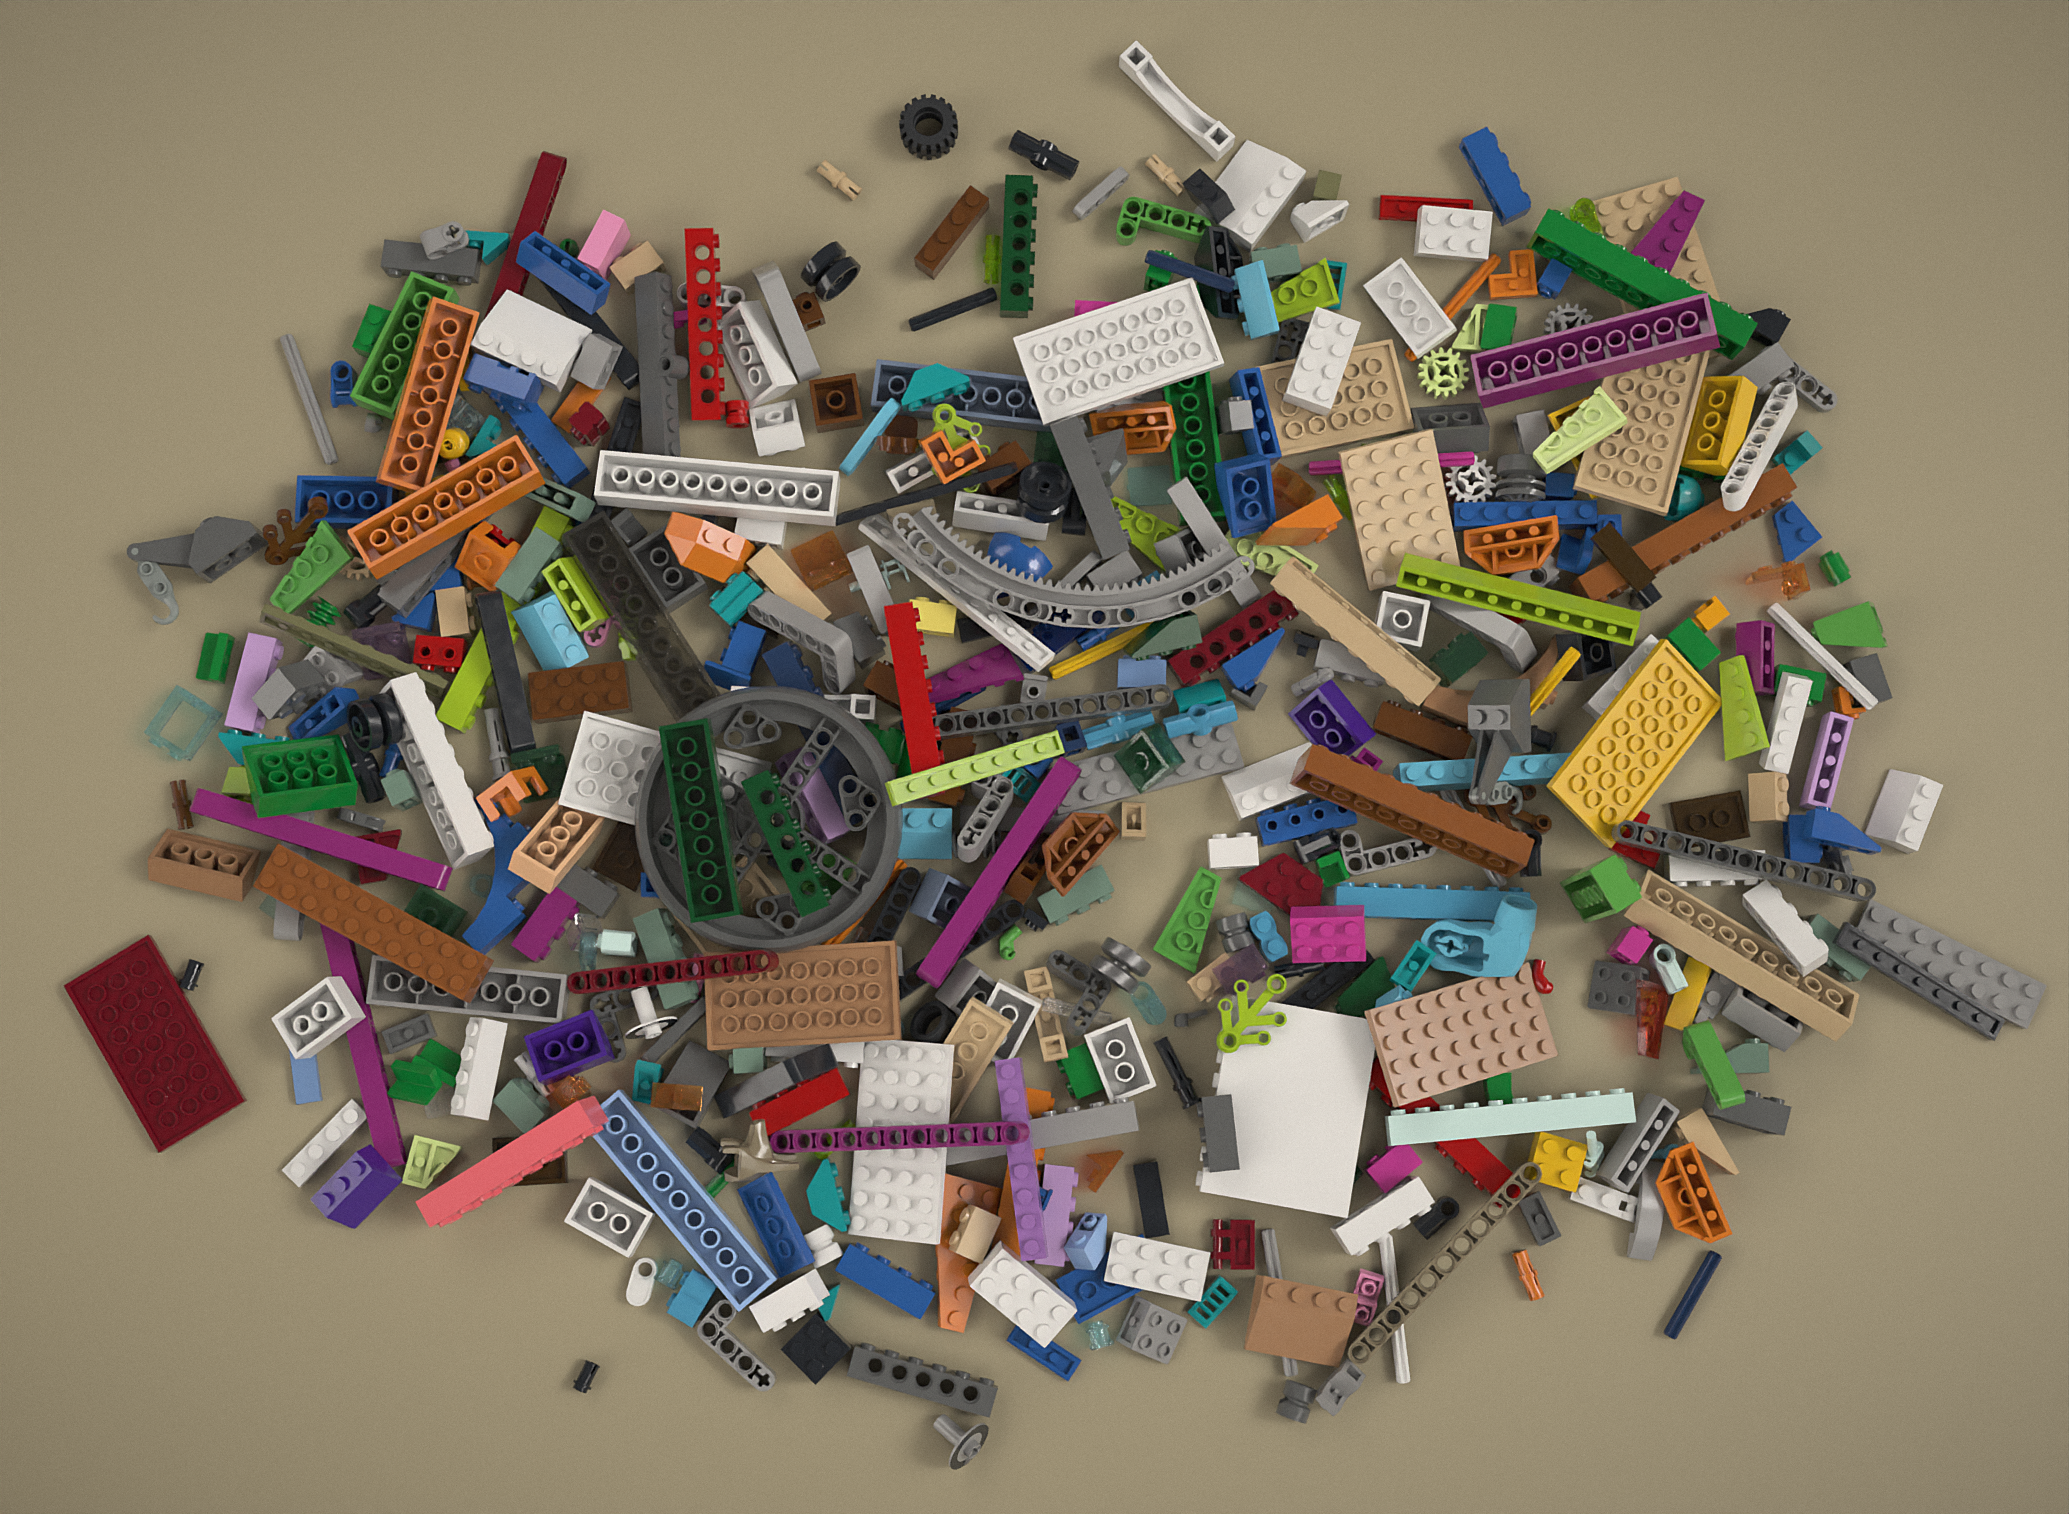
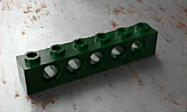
(1018, 187)
(754, 788)

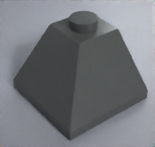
(1111, 453)

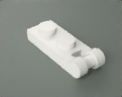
(1604, 1199)

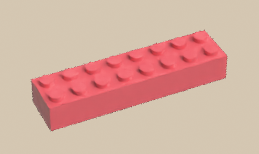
(513, 1162)

